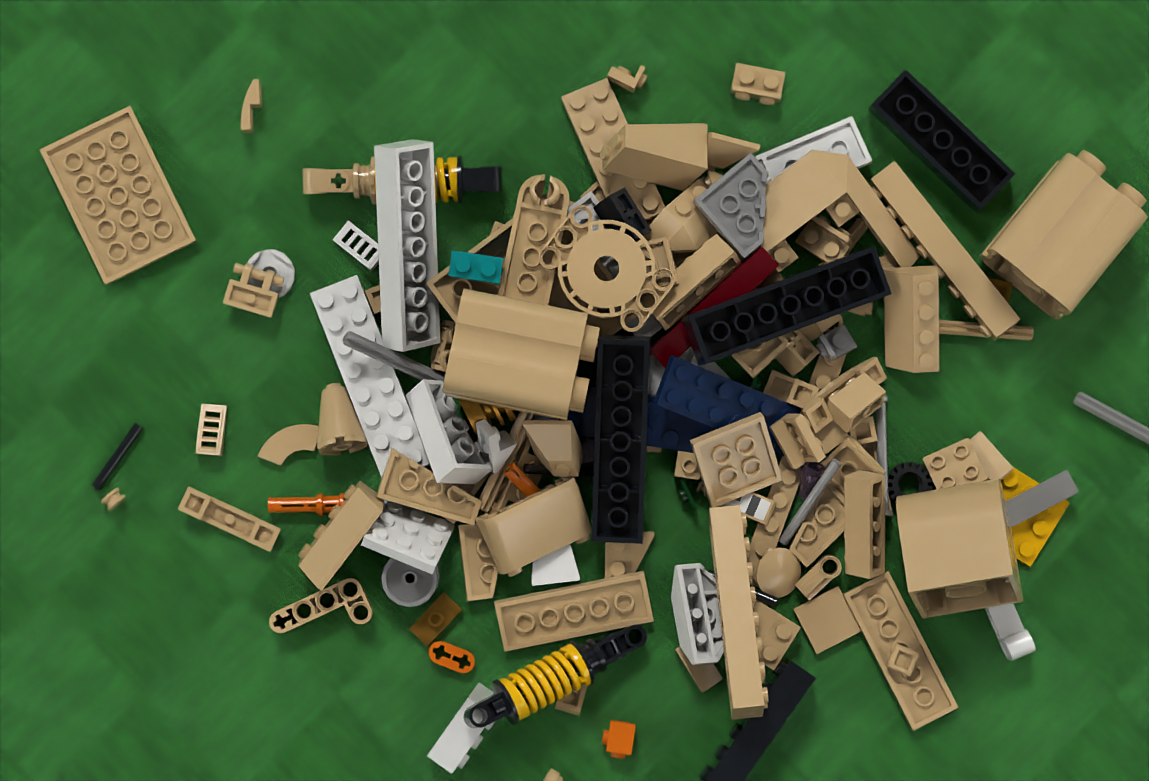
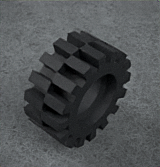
(908, 468)

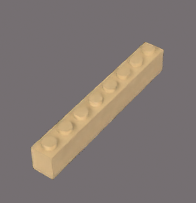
(944, 251)

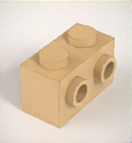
(855, 401)

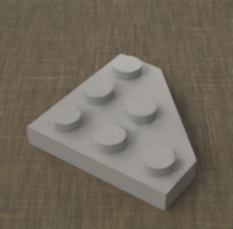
(738, 205)

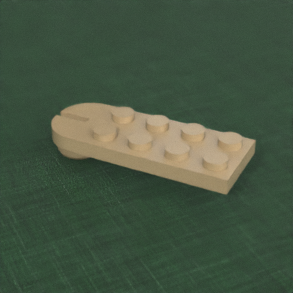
(531, 229)

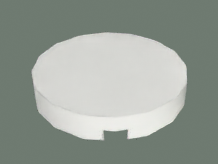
(276, 262)

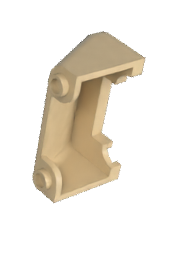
(536, 526)

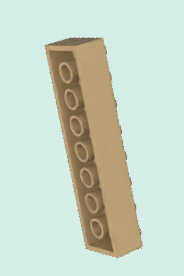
(736, 612)

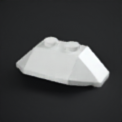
(697, 614)

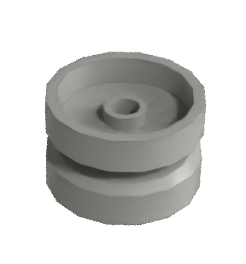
(404, 591)

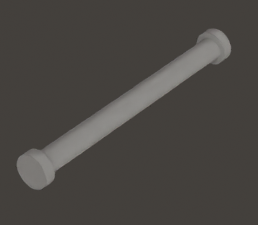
(882, 449)

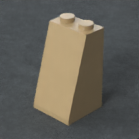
(658, 153)

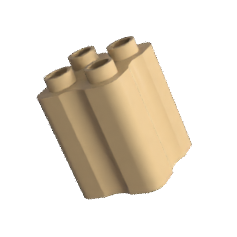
(1065, 234)
(519, 355)

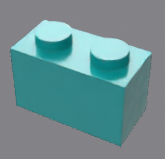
(476, 267)

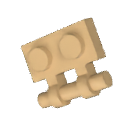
(253, 298)

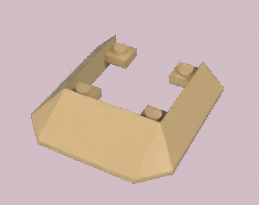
(834, 184)

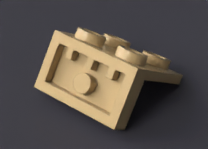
(955, 465)

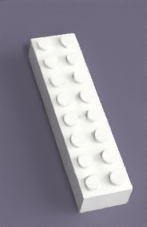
(407, 244)
(370, 383)

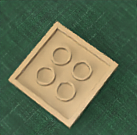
(736, 460)

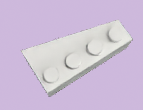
(445, 436)

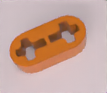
(454, 651)

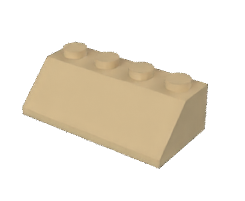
(912, 319)
(341, 534)

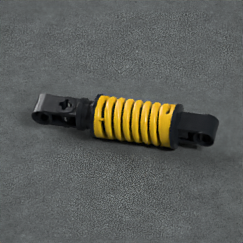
(552, 677)

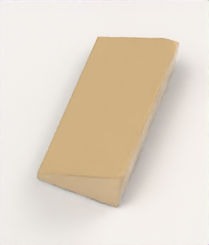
(703, 675)

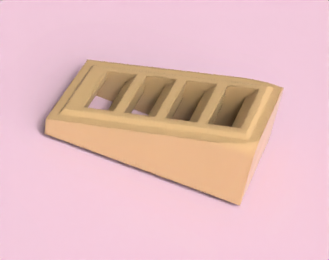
(218, 450)

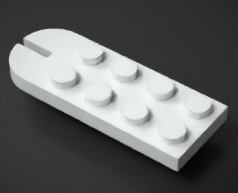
(839, 138)

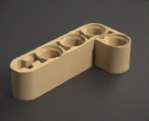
(319, 609)

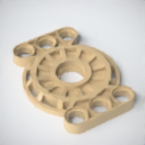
(587, 249)

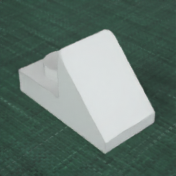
(495, 445)

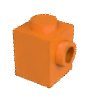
(619, 738)

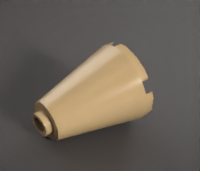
(338, 423)

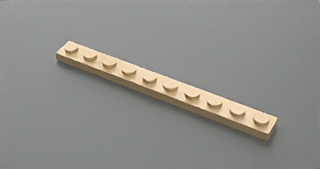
(785, 490)

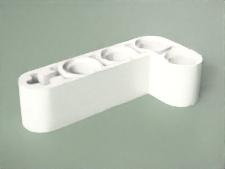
(1010, 632)

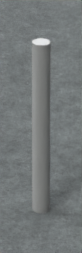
(810, 501)

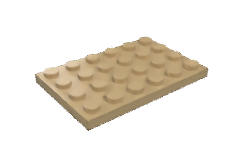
(118, 195)

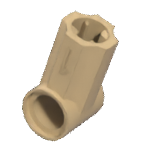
(816, 578)

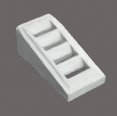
(374, 260)

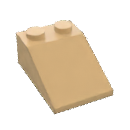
(775, 633)

